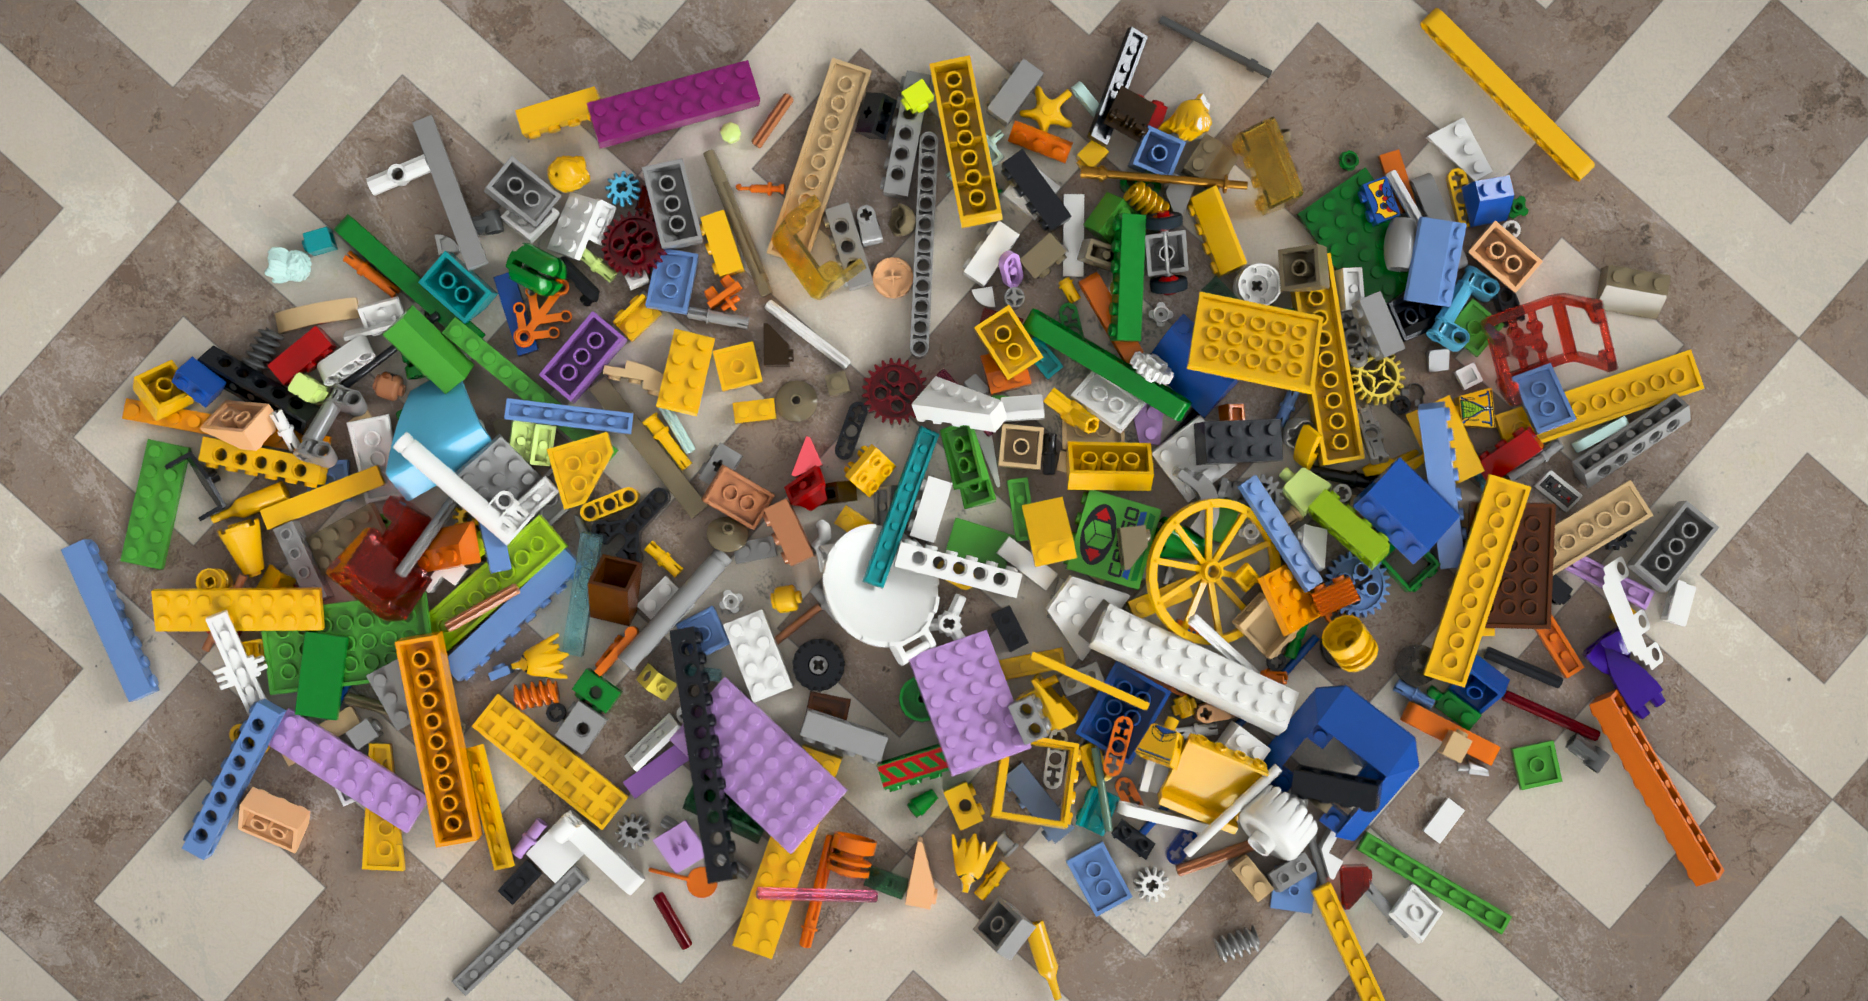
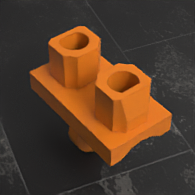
(731, 288)

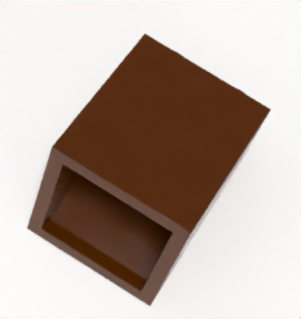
(615, 590)

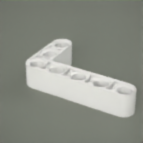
(598, 850)

